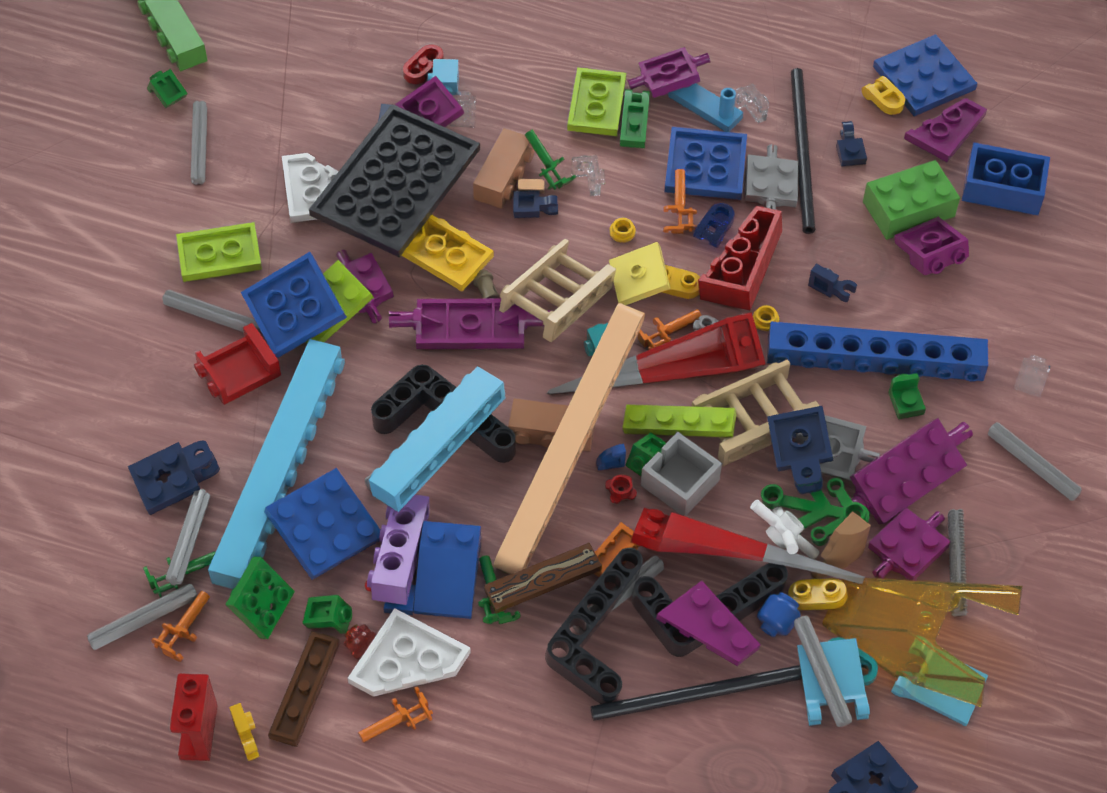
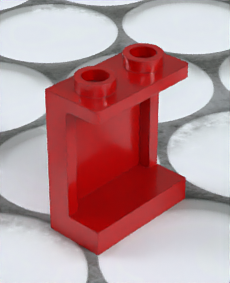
(238, 366)
(194, 716)

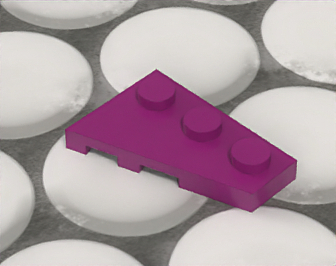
(949, 130)
(708, 620)

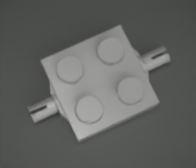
(771, 180)
(846, 447)

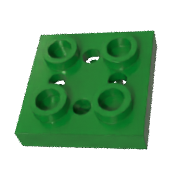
(254, 594)

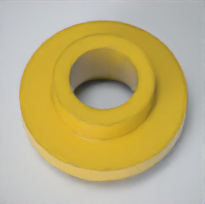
(625, 225)
(765, 312)

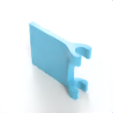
(846, 668)
(943, 704)

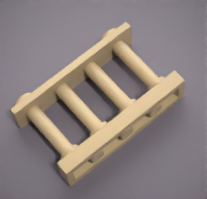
(569, 308)
(756, 436)

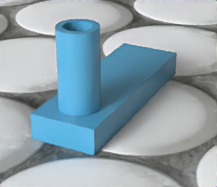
(714, 109)

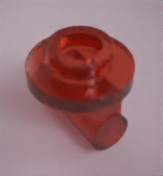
(358, 640)

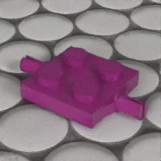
(669, 72)
(372, 278)
(908, 544)

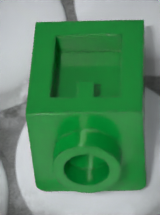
(166, 87)
(906, 396)
(643, 452)
(328, 612)

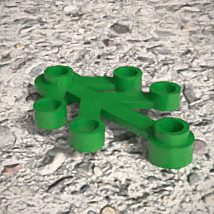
(818, 509)

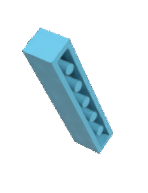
(437, 438)

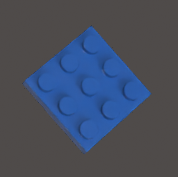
(926, 74)
(710, 160)
(293, 305)
(323, 523)

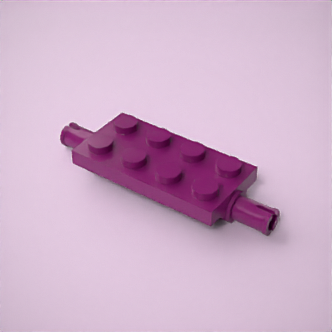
(466, 324)
(910, 469)

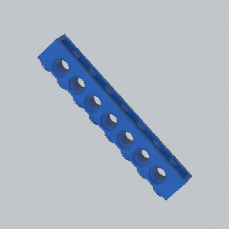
(889, 345)

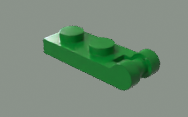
(634, 119)

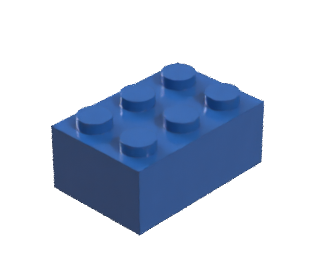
(1006, 179)

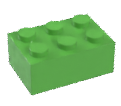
(910, 198)

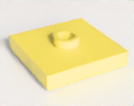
(640, 274)

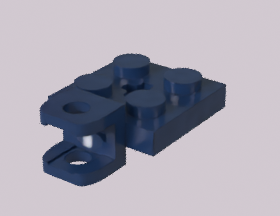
(806, 457)
(184, 470)
(873, 761)

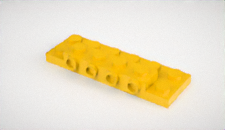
(448, 253)

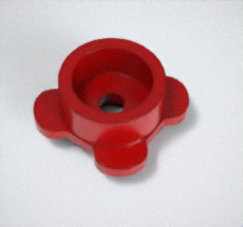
(617, 482)

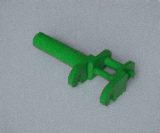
(548, 162)
(193, 565)
(489, 576)

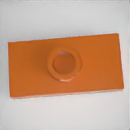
(615, 542)

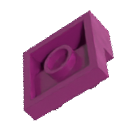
(432, 103)
(933, 246)

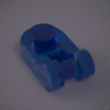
(719, 217)

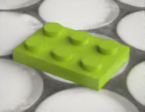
(596, 101)
(218, 252)
(349, 293)

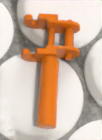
(679, 206)
(664, 330)
(181, 628)
(397, 717)

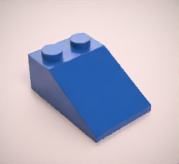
(447, 569)

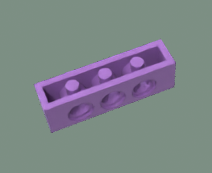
(398, 551)

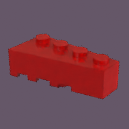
(743, 264)

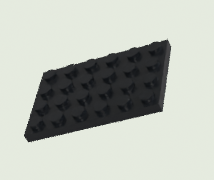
(394, 180)

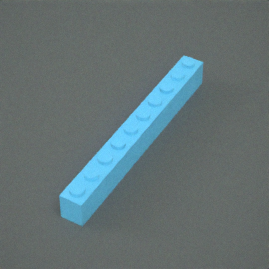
(277, 461)

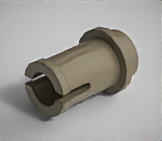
(485, 285)

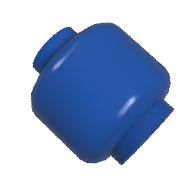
(778, 614)

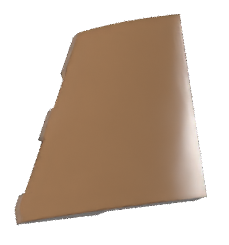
(845, 543)

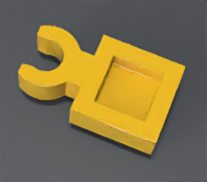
(244, 724)

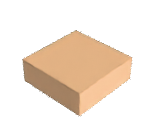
(531, 185)

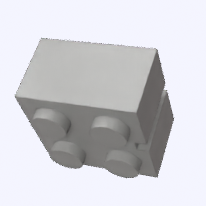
(685, 475)

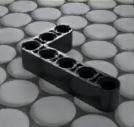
(428, 394)
(732, 597)
(589, 622)

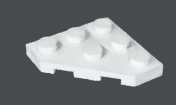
(304, 183)
(407, 656)

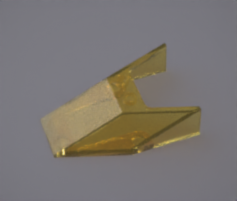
(900, 623)

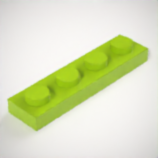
(681, 419)

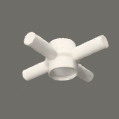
(785, 529)

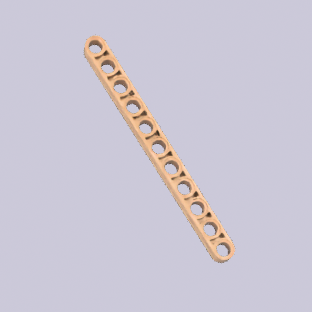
(569, 440)

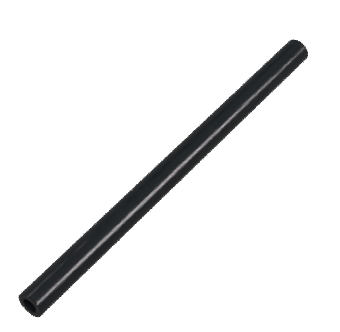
(802, 149)
(696, 692)

